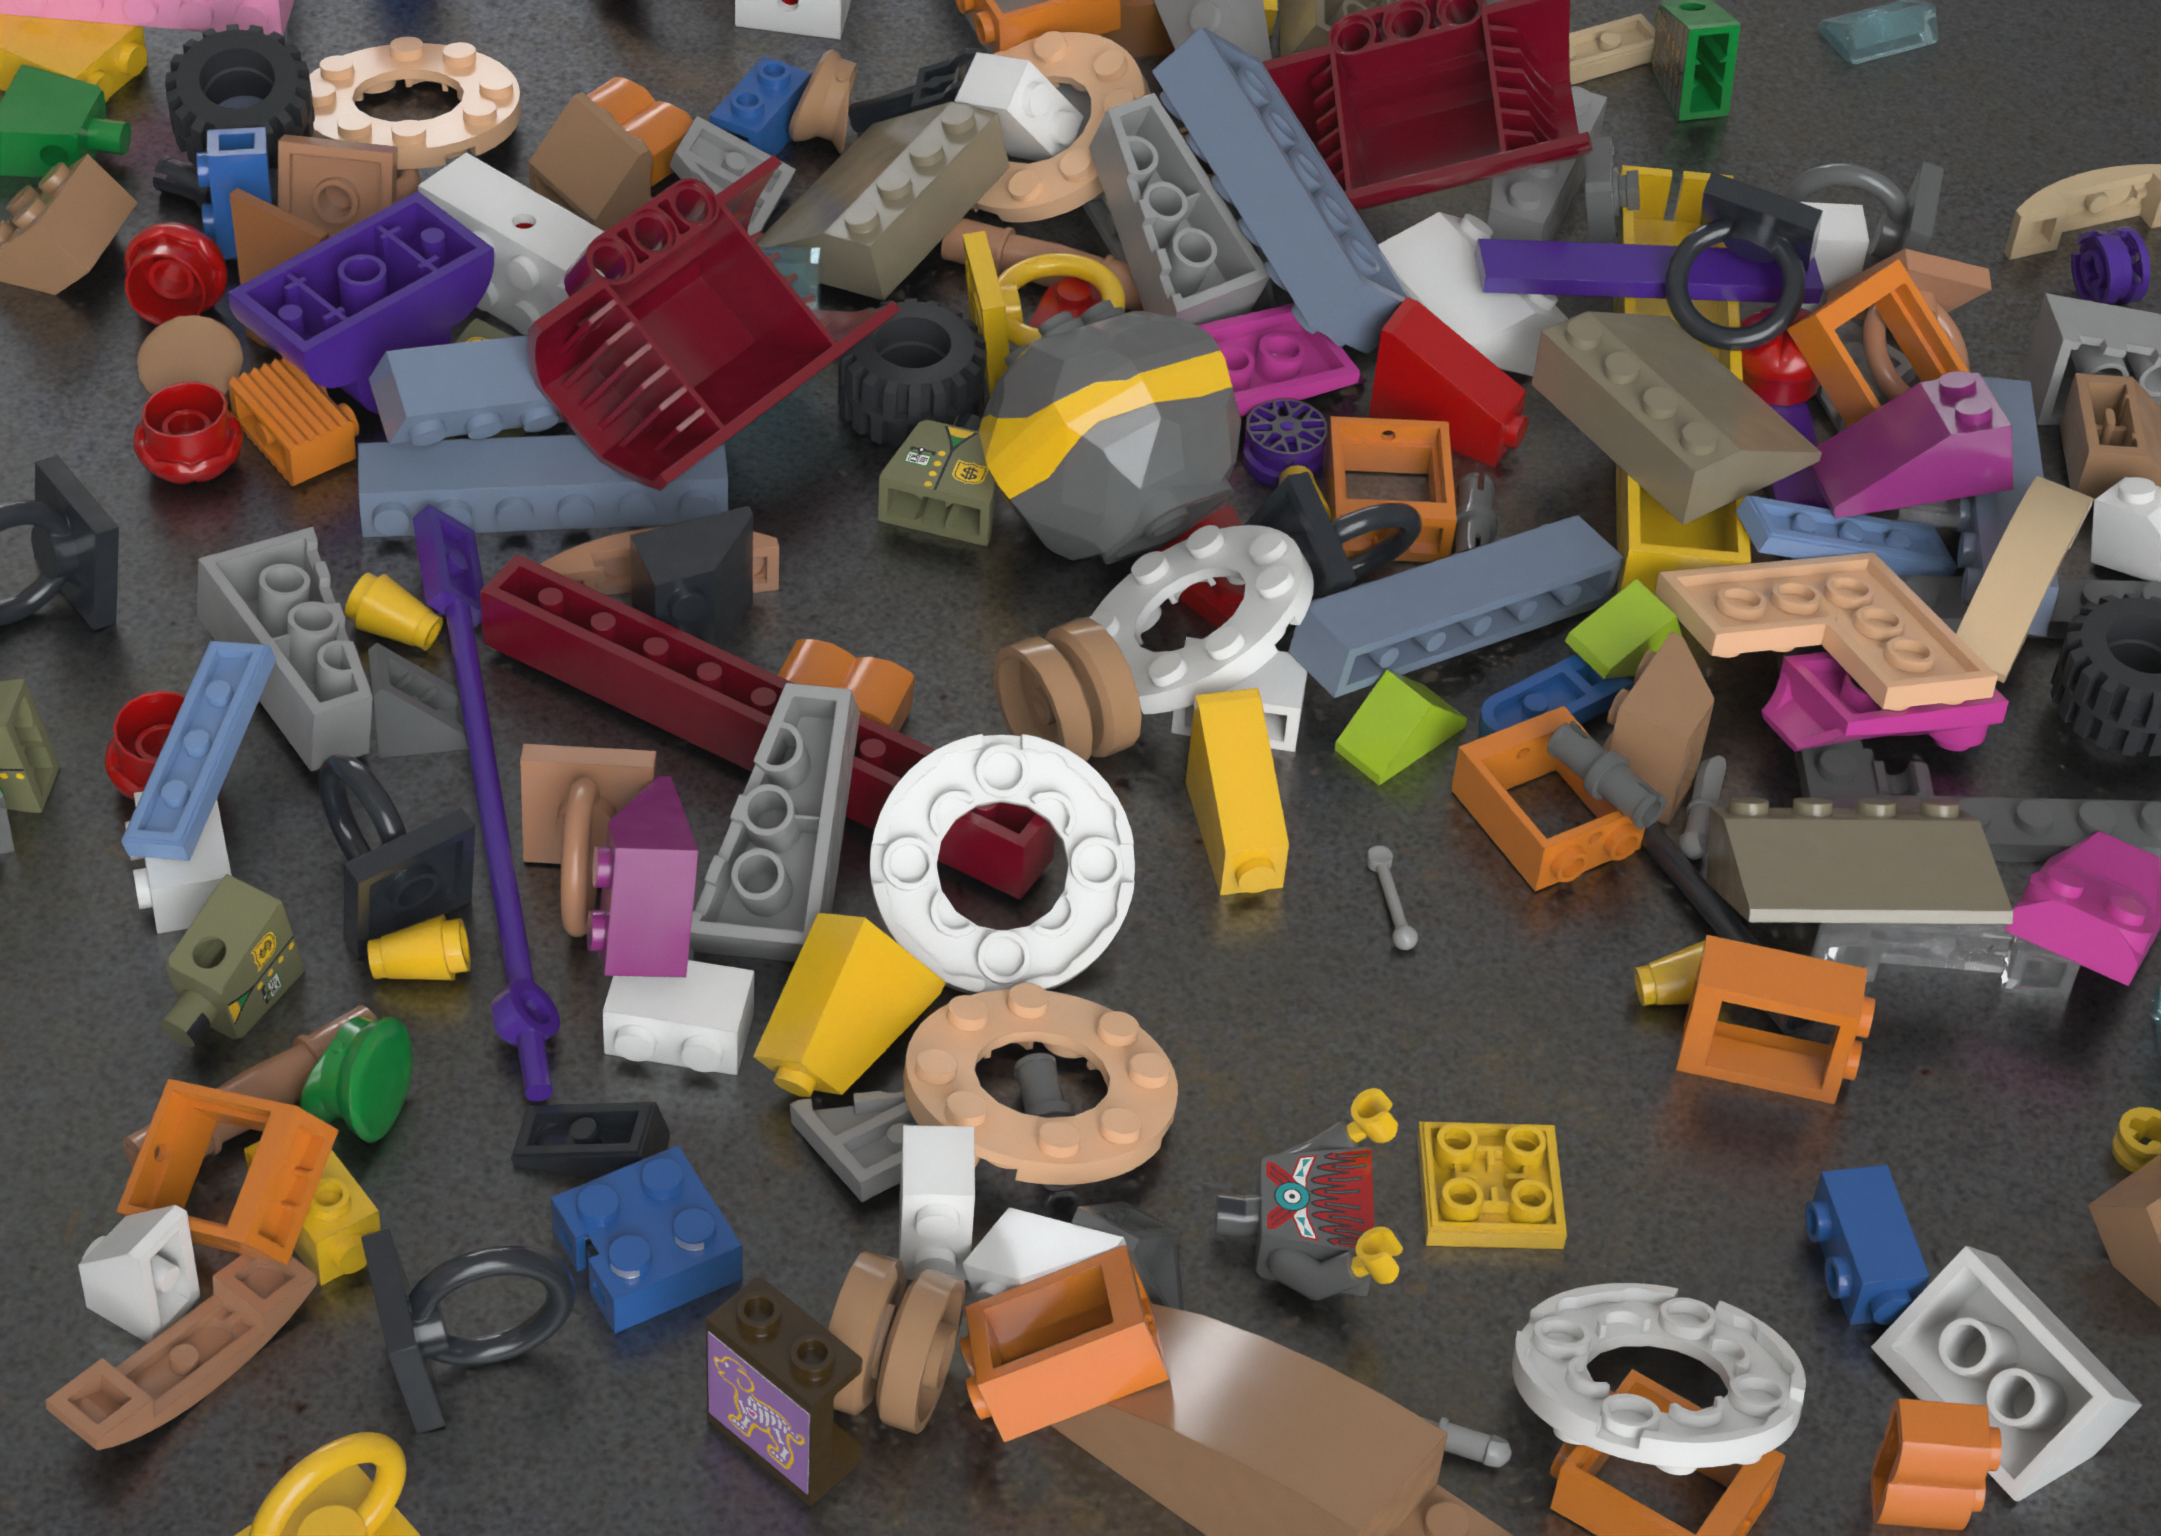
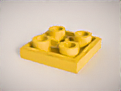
(1491, 1185)

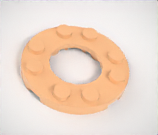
(479, 122)
(1069, 178)
(1049, 1151)

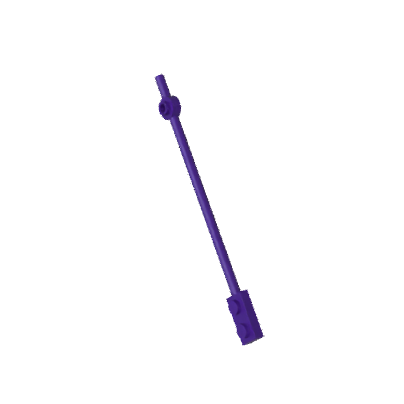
(452, 589)

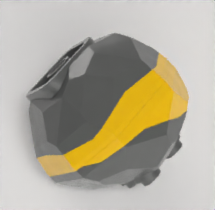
(1113, 431)

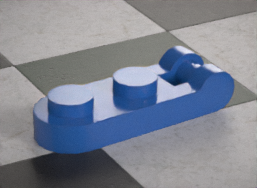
(1559, 685)

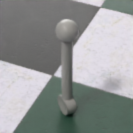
(1380, 860)

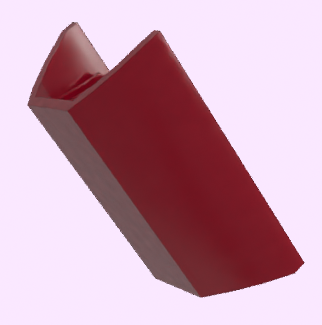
(1436, 95)
(682, 333)

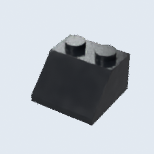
(696, 574)

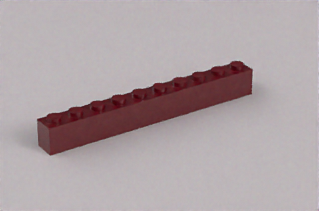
(726, 706)

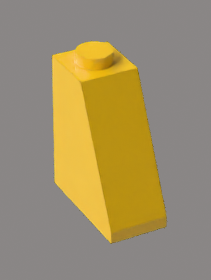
(1236, 792)
(843, 1005)

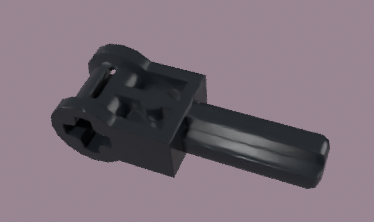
(934, 86)

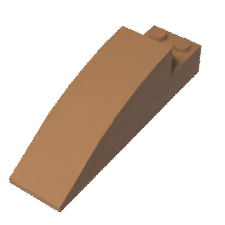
(1272, 1443)

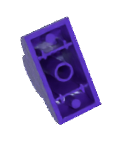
(368, 292)

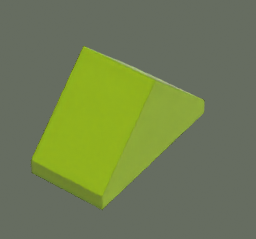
(1623, 631)
(1397, 727)

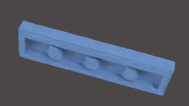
(1813, 532)
(199, 751)

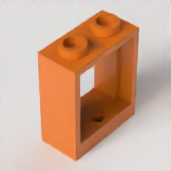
(1014, 27)
(1905, 316)
(1411, 449)
(1519, 755)
(1782, 985)
(276, 1185)
(1071, 1373)
(1613, 1513)

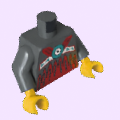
(1318, 1209)

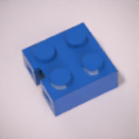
(647, 1238)

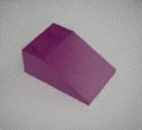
(1919, 449)
(645, 886)

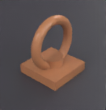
(339, 180)
(1944, 287)
(566, 812)

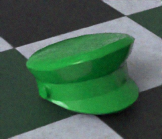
(362, 1076)

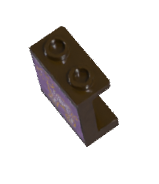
(776, 1386)

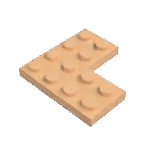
(1840, 602)

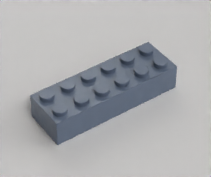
(1281, 190)

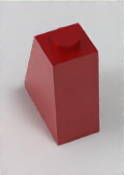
(1438, 376)

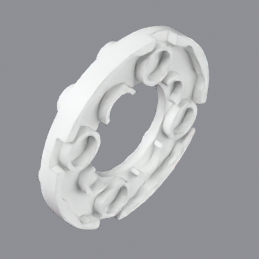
(1275, 594)
(1020, 773)
(1751, 1358)

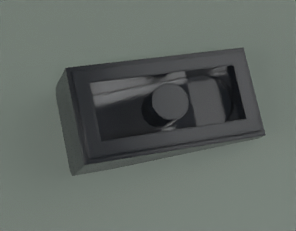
(589, 1137)

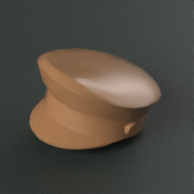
(825, 101)
(190, 351)

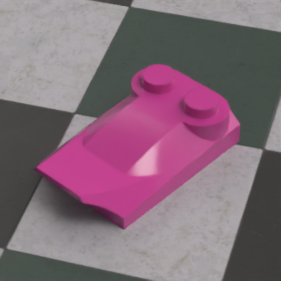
(1277, 358)
(1824, 706)
(2094, 906)

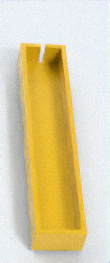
(1645, 529)

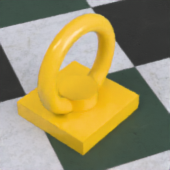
(996, 301)
(333, 1494)

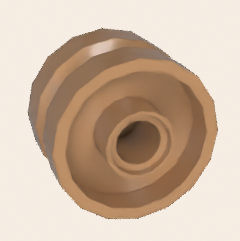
(1069, 690)
(899, 1335)

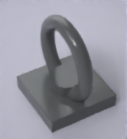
(1905, 221)

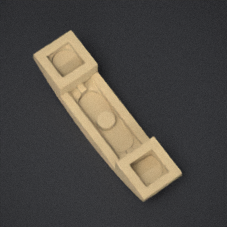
(2084, 202)
(2022, 572)

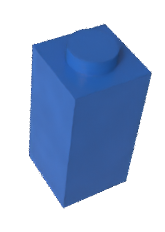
(763, 105)
(232, 161)
(1866, 1244)

